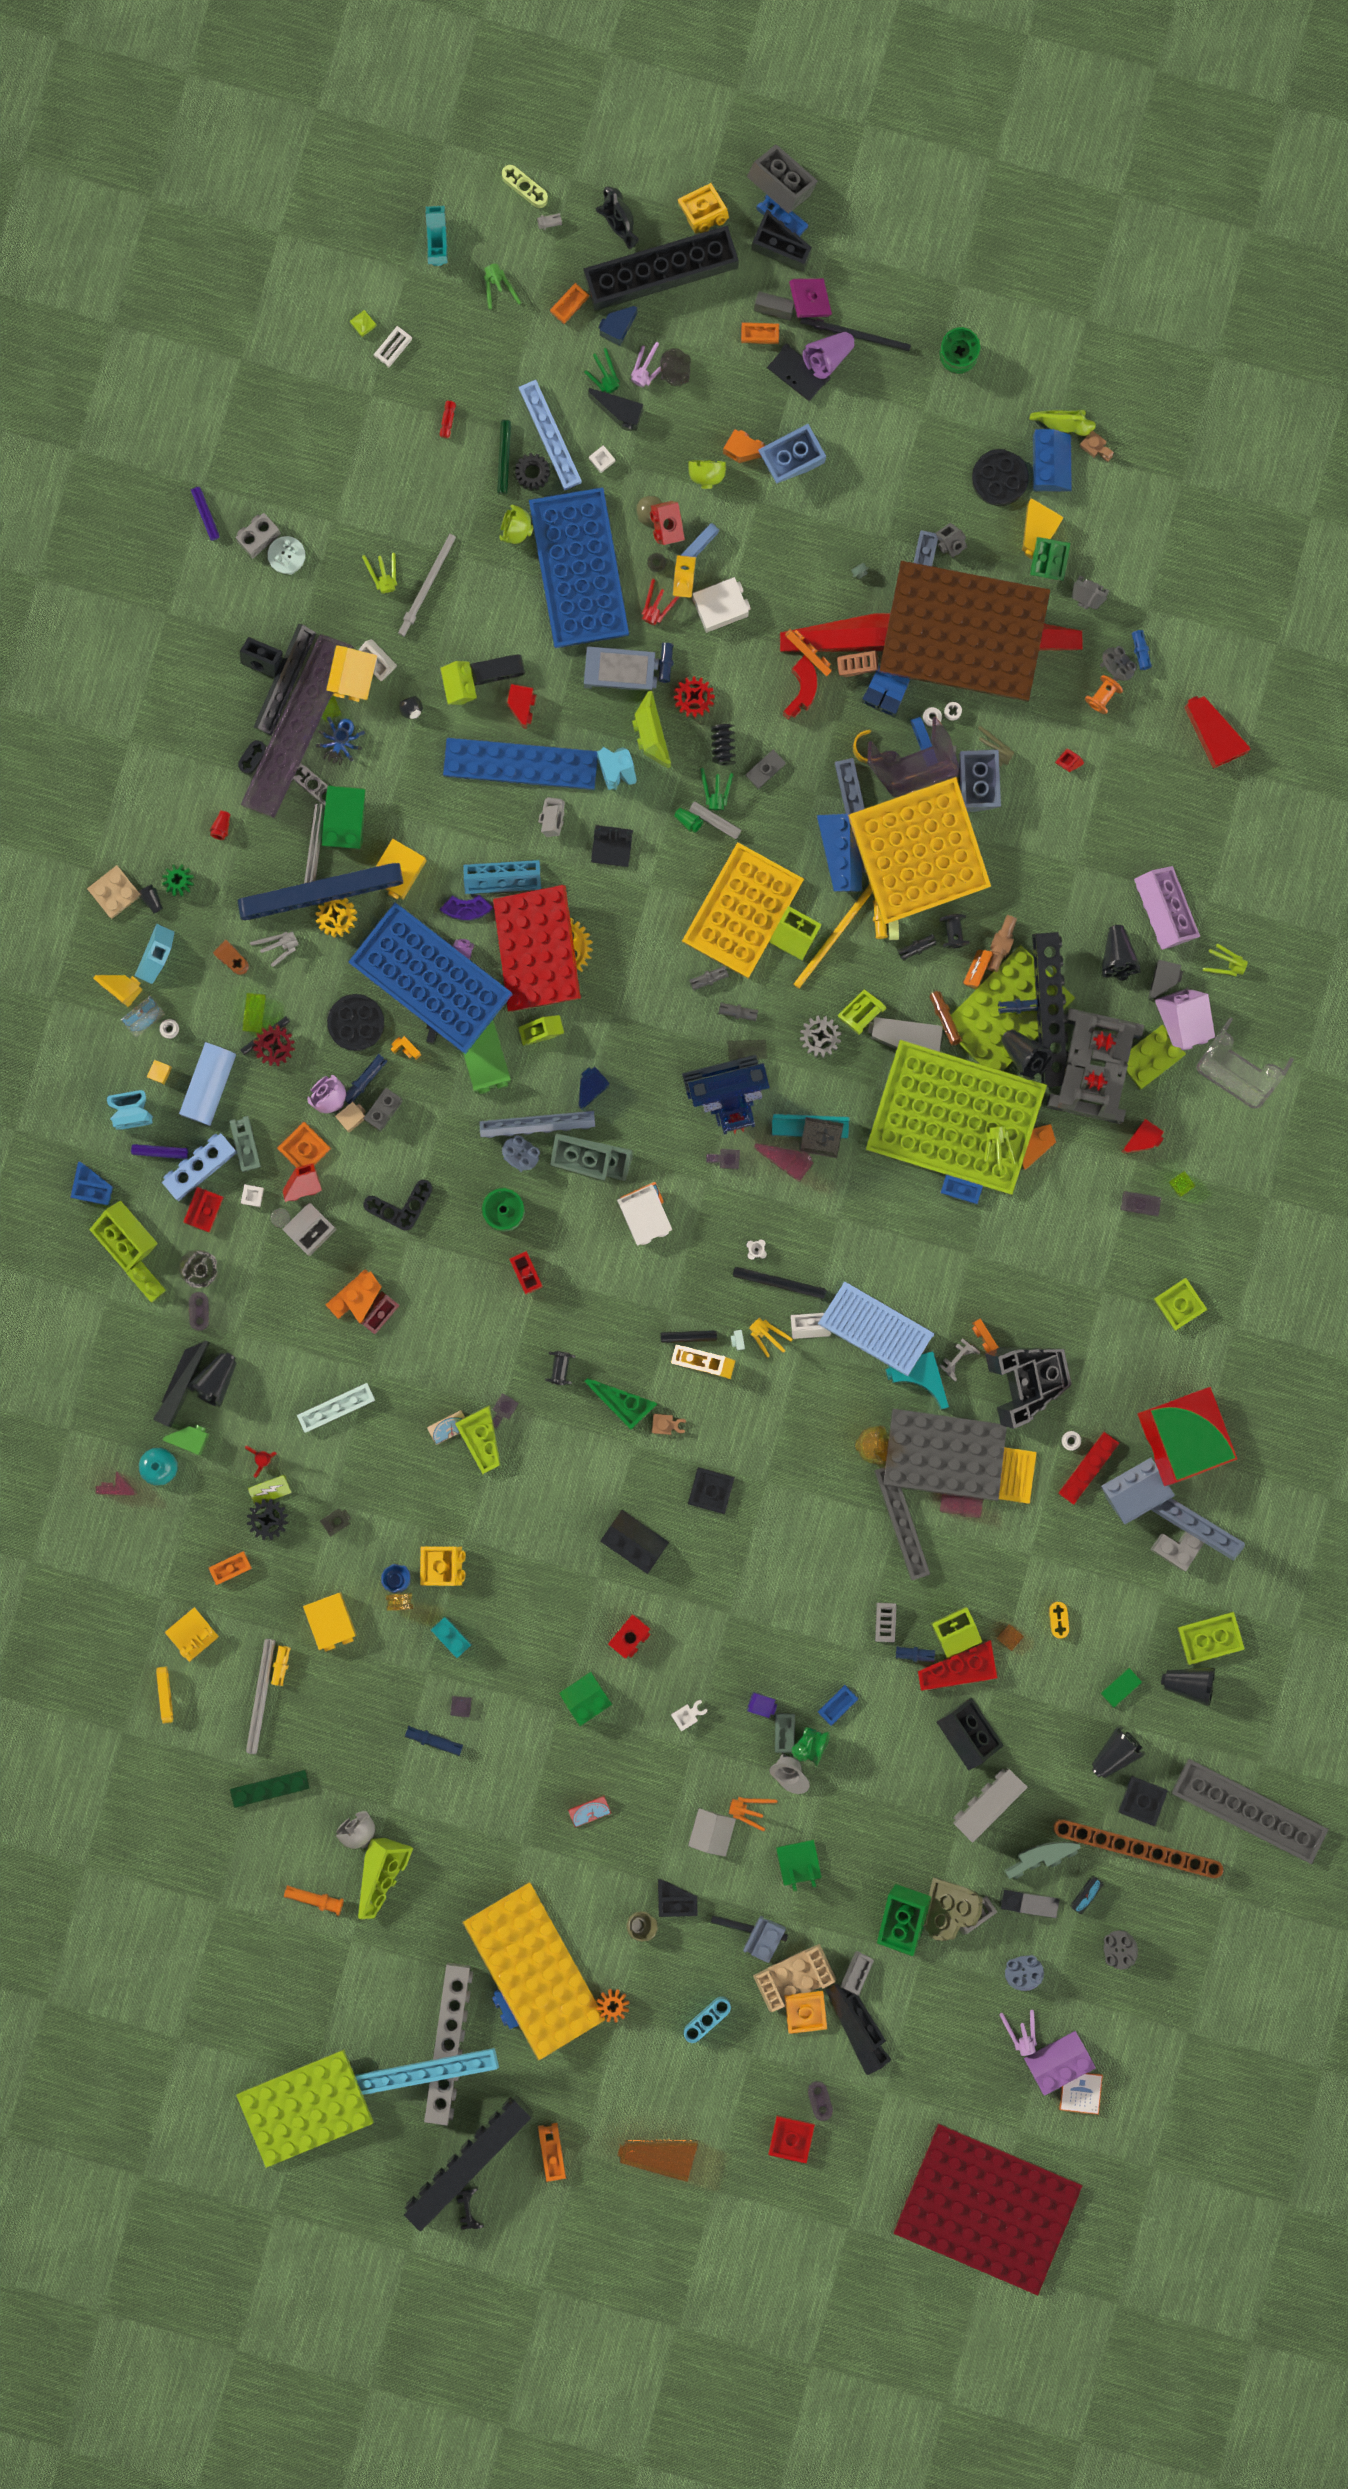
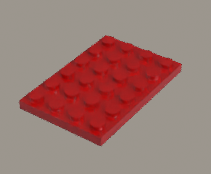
(537, 948)

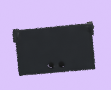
(791, 364)

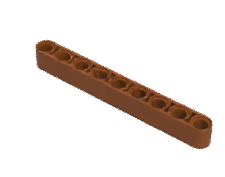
(1145, 1854)

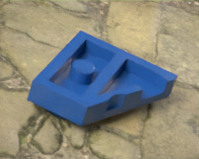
(90, 1186)

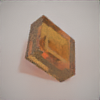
(1010, 1637)

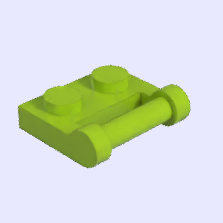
(858, 1008)

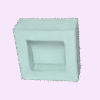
(737, 1340)

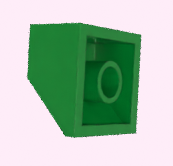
(585, 1698)

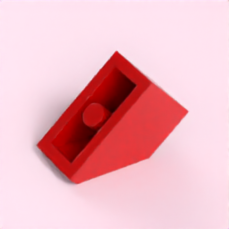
(1144, 1138)

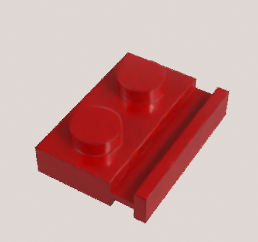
(203, 1209)

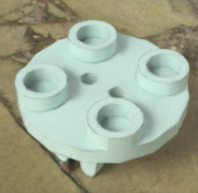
(280, 561)

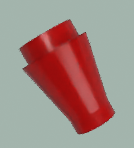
(220, 827)

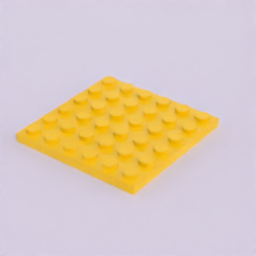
(919, 850)

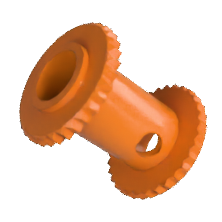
(1102, 696)

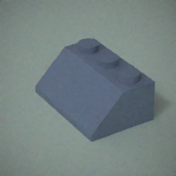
(980, 779)
(1136, 1491)

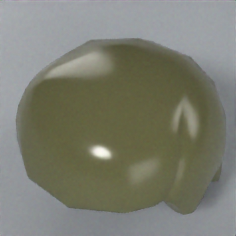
(644, 509)
(641, 1926)

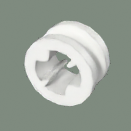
(947, 710)

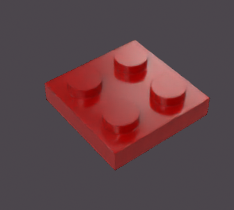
(791, 2139)

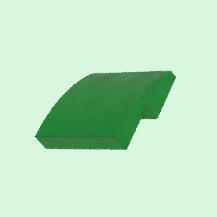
(1050, 559)

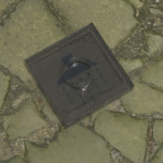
(821, 1137)

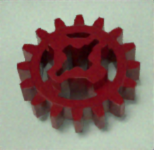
(265, 1043)

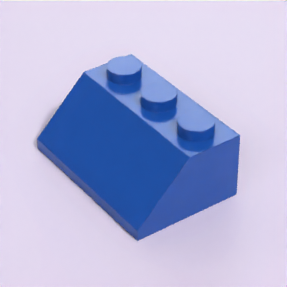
(1051, 460)

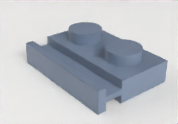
(764, 1939)

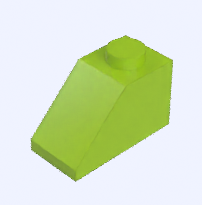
(541, 1030)

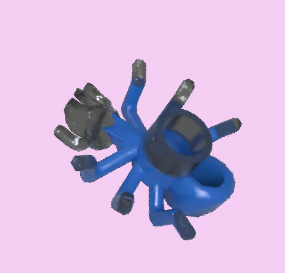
(341, 737)

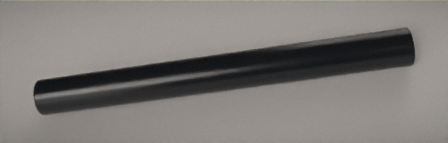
(738, 1925)

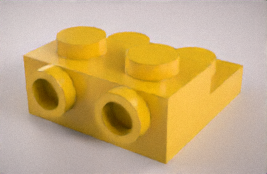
(703, 209)
(442, 1566)

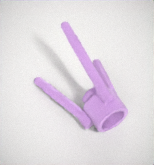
(640, 377)
(1026, 2044)

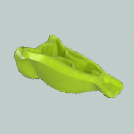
(1065, 421)

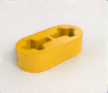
(1054, 1620)

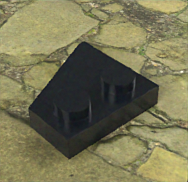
(675, 1901)

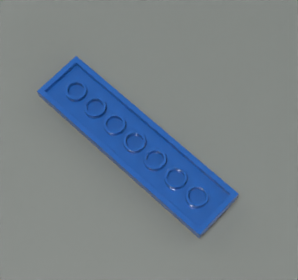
(520, 763)

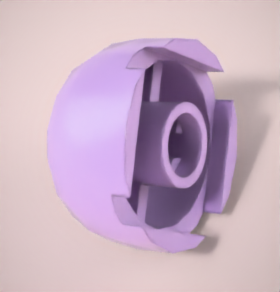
(327, 1095)

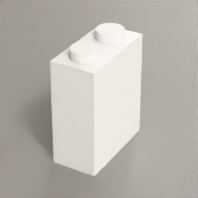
(721, 604)
(644, 1215)

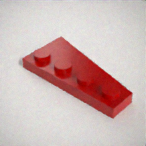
(964, 1668)

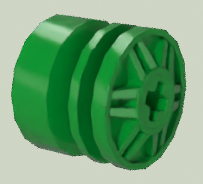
(964, 341)

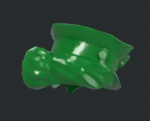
(811, 1746)

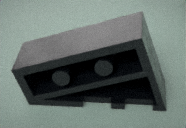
(780, 243)

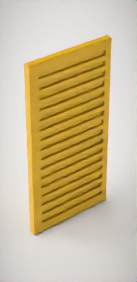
(1017, 1475)

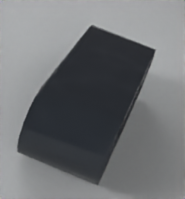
(497, 669)

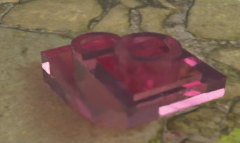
(961, 1505)

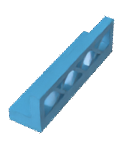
(502, 879)

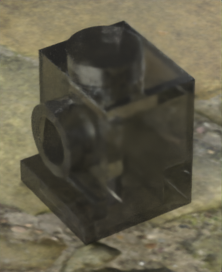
(331, 1527)

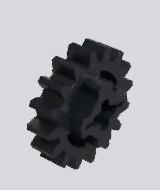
(266, 1528)

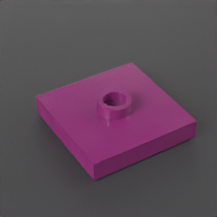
(810, 297)

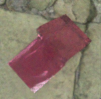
(122, 1487)

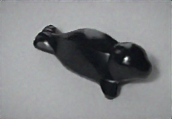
(618, 216)

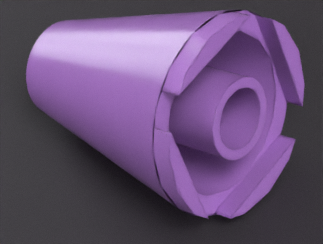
(827, 353)

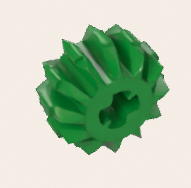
(184, 883)

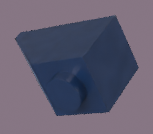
(617, 325)

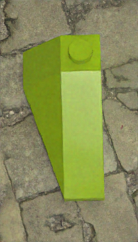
(381, 1866)

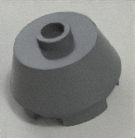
(1089, 593)

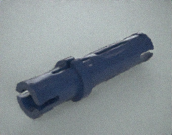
(360, 1084)
(427, 1738)

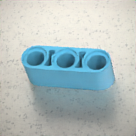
(703, 2028)

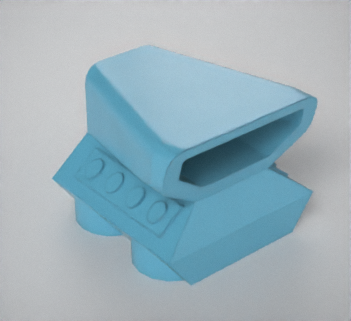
(616, 766)
(129, 1110)

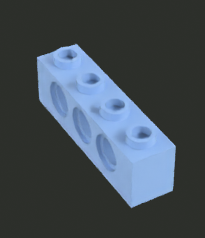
(225, 1152)

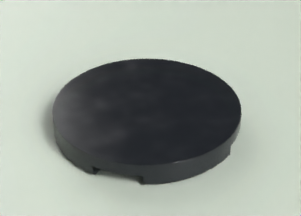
(1000, 477)
(355, 1022)

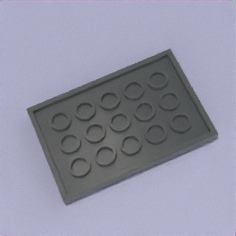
(945, 1455)

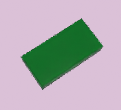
(1121, 1687)

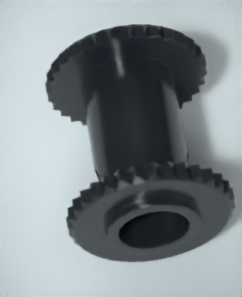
(954, 928)
(560, 1368)

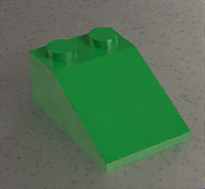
(344, 817)
(903, 1919)

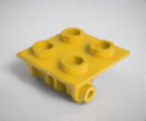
(191, 1634)

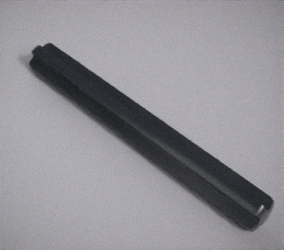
(779, 1282)

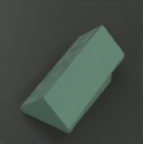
(591, 1158)

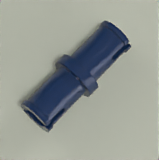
(665, 662)
(1017, 1006)
(915, 1654)

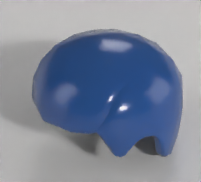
(395, 1578)

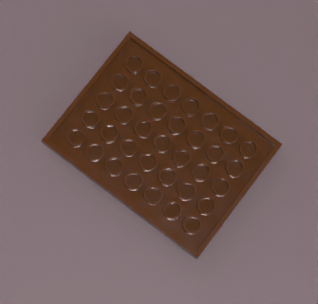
(964, 631)

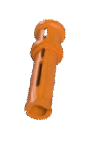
(323, 1901)

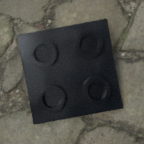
(611, 846)

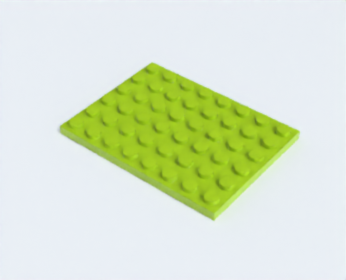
(942, 1109)

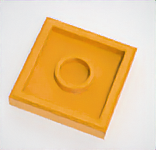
(805, 2012)

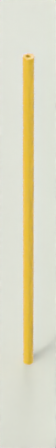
(834, 936)

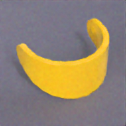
(857, 755)

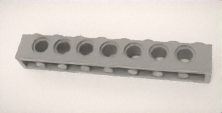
(453, 1972)

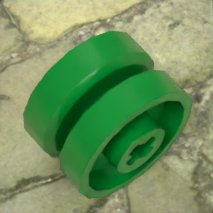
(503, 1221)

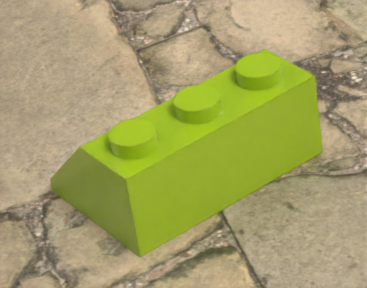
(123, 1236)

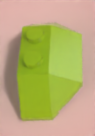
(650, 731)

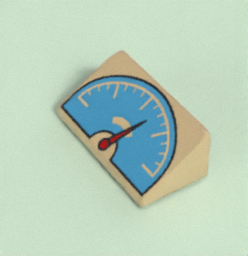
(445, 1428)

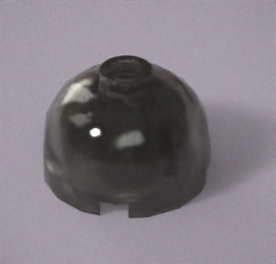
(198, 1268)

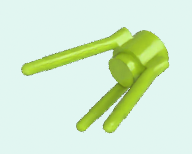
(386, 583)
(1236, 963)
(998, 1135)

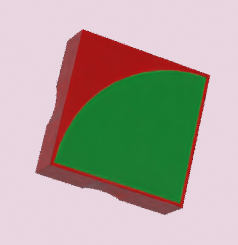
(1187, 1436)

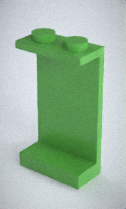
(487, 1062)

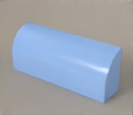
(207, 1084)

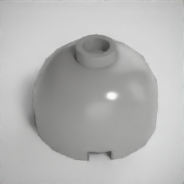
(356, 1832)

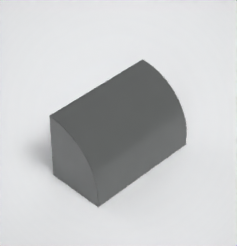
(774, 305)

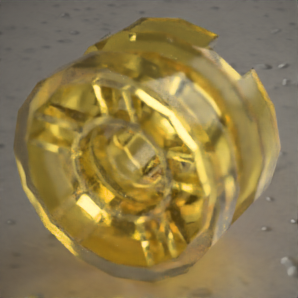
(399, 1602)

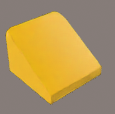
(159, 1072)

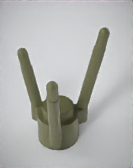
(1005, 753)

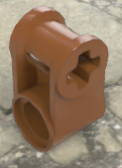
(229, 955)

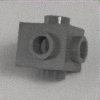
(951, 540)

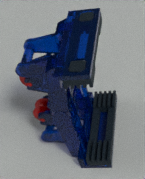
(728, 1091)

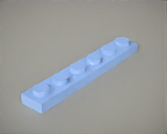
(550, 435)

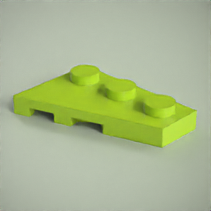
(480, 1438)

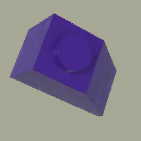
(761, 1705)

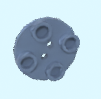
(520, 1153)
(1032, 1969)

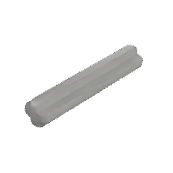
(715, 820)

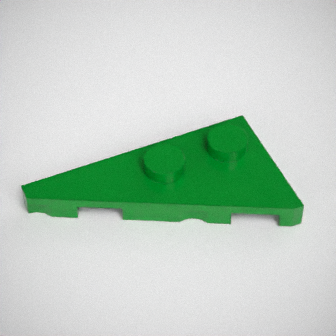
(626, 1406)

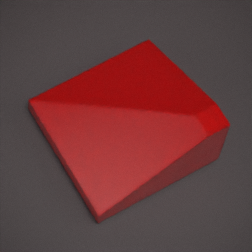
(1069, 760)

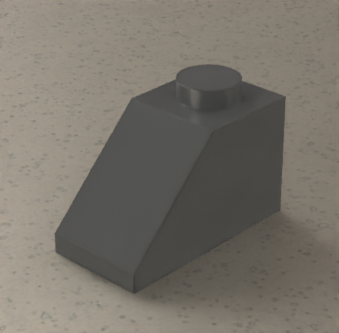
(1164, 978)

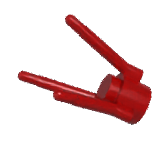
(652, 614)
(261, 1459)

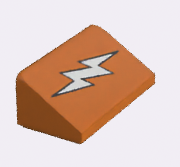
(977, 968)

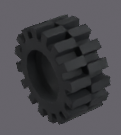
(532, 482)

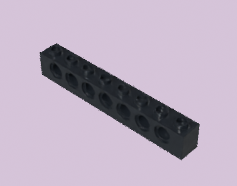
(1044, 1019)

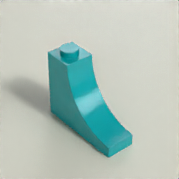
(924, 1374)

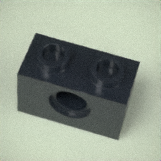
(261, 657)

